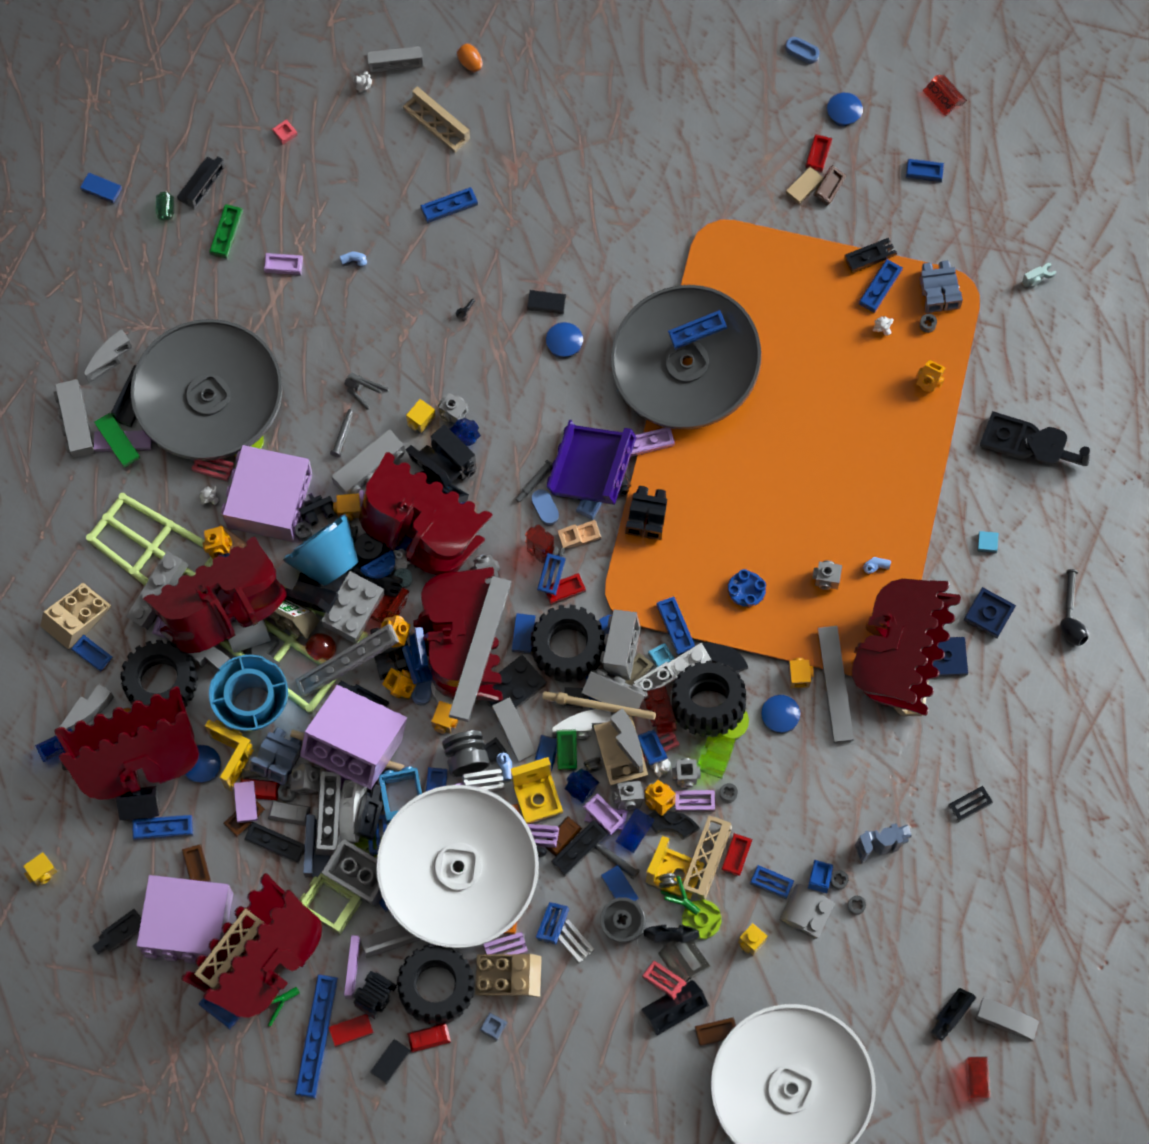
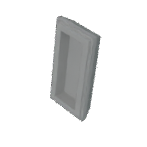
(288, 812)

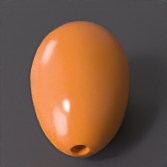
(469, 57)

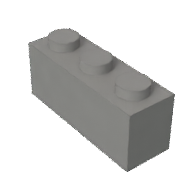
(613, 690)

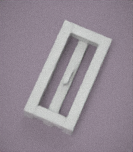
(498, 778)
(584, 953)

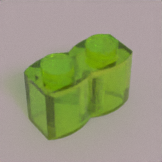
(717, 755)

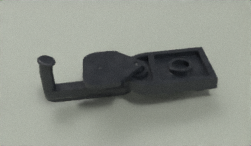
(1010, 435)

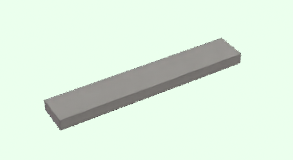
(347, 660)
(835, 684)

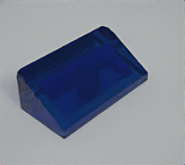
(50, 748)
(635, 830)

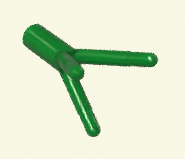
(685, 902)
(282, 998)

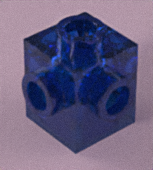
(466, 431)
(581, 785)

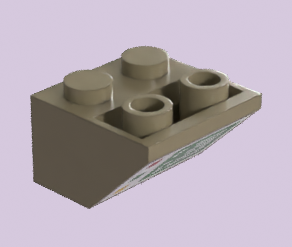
(295, 618)

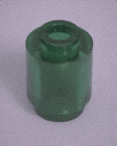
(164, 206)

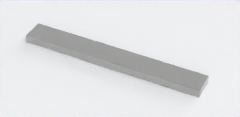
(480, 649)

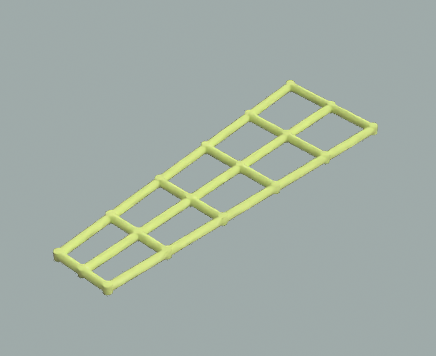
(152, 548)

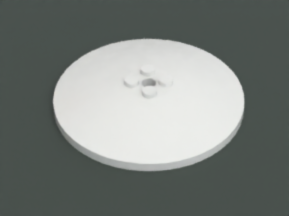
(419, 859)
(801, 1049)

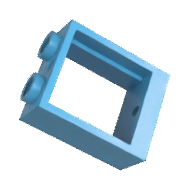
(390, 777)

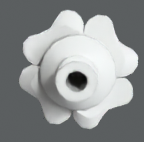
(363, 81)
(883, 325)
(208, 495)
(400, 559)
(661, 768)

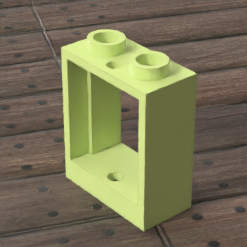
(348, 912)

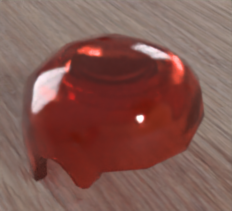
(321, 646)

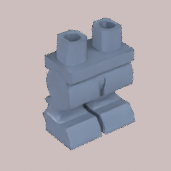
(937, 282)
(280, 749)
(883, 842)

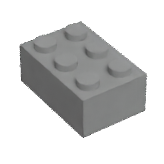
(353, 607)
(621, 644)
(355, 872)

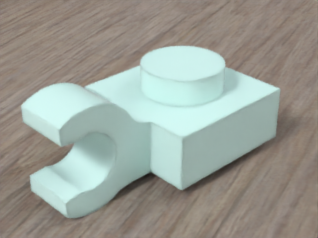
(1034, 276)

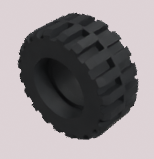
(567, 619)
(152, 655)
(708, 720)
(435, 1011)

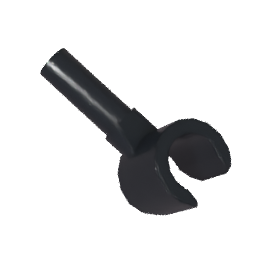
(465, 310)

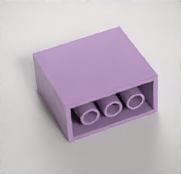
(266, 493)
(353, 736)
(182, 917)

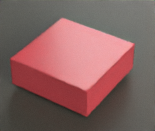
(284, 132)

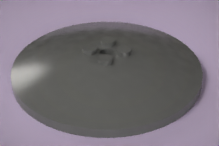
(202, 359)
(653, 372)

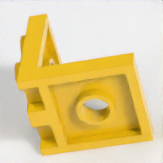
(235, 740)
(535, 780)
(669, 861)

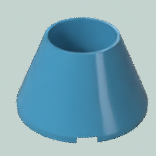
(326, 553)
(246, 673)

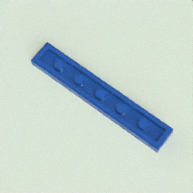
(316, 1036)

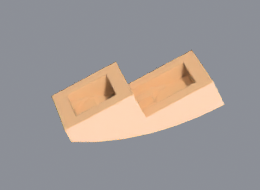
(579, 535)

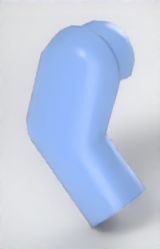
(354, 256)
(876, 563)
(505, 764)

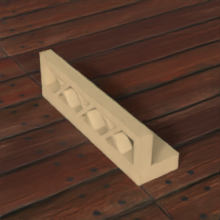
(439, 113)
(714, 860)
(238, 951)

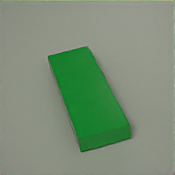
(226, 231)
(117, 440)

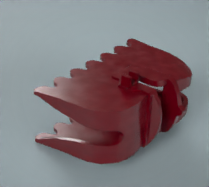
(405, 505)
(231, 589)
(449, 622)
(906, 633)
(111, 750)
(285, 937)

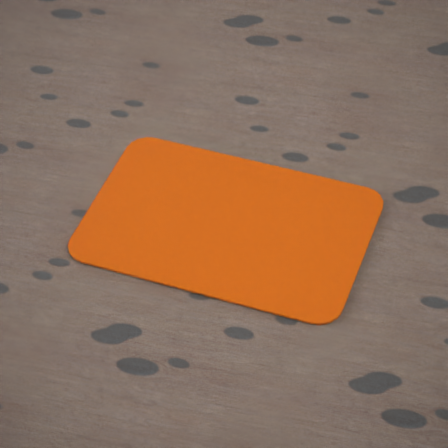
(816, 464)

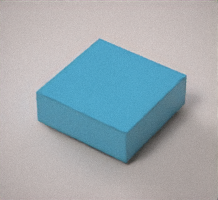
(988, 541)
(661, 655)

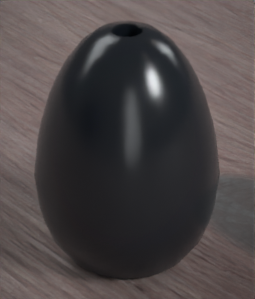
(1074, 631)

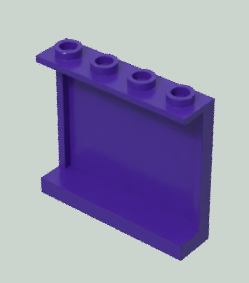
(591, 463)

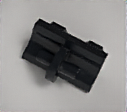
(316, 506)

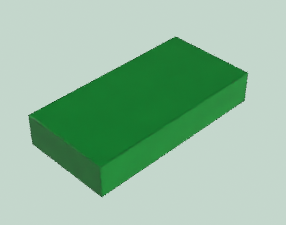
(566, 749)

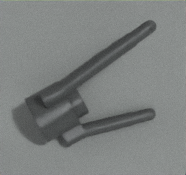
(356, 382)

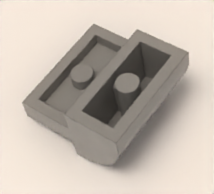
(248, 636)
(807, 910)

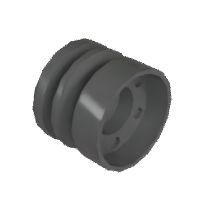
(465, 753)

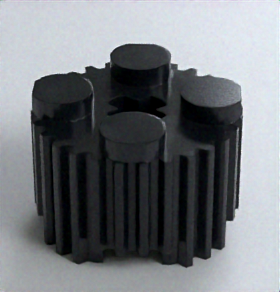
(374, 994)

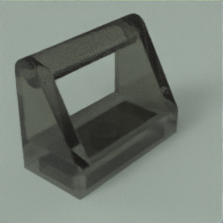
(677, 963)

